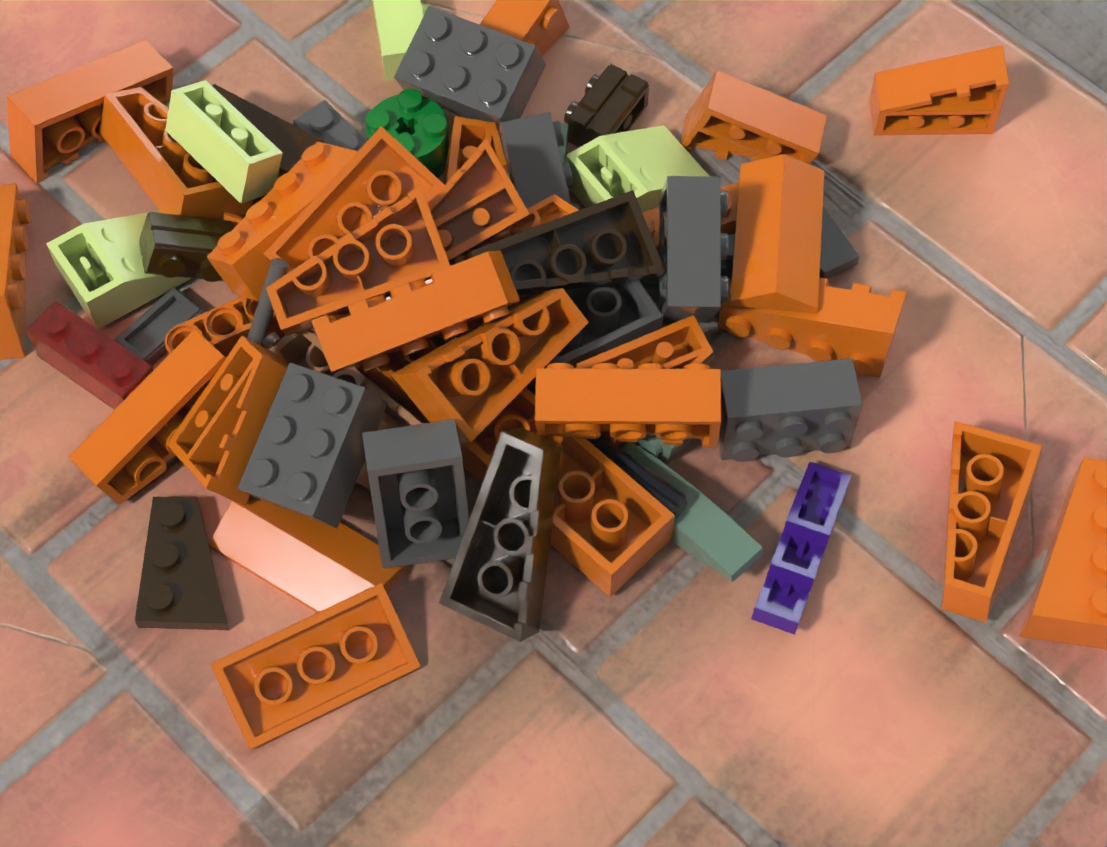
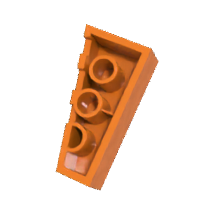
(66, 111)
(170, 176)
(240, 252)
(364, 264)
(417, 312)
(986, 504)
(1072, 587)

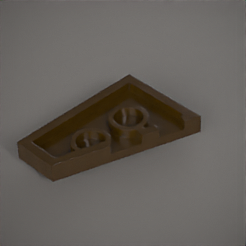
(178, 570)

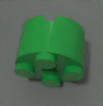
(416, 124)

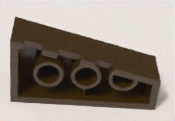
(582, 249)

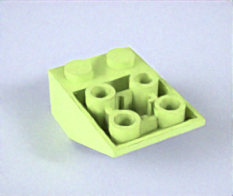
(629, 162)
(106, 268)

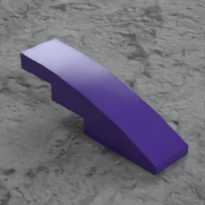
(801, 548)

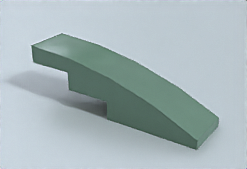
(704, 527)

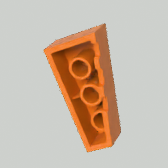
(13, 246)
(844, 327)
(491, 363)
(630, 402)
(132, 441)

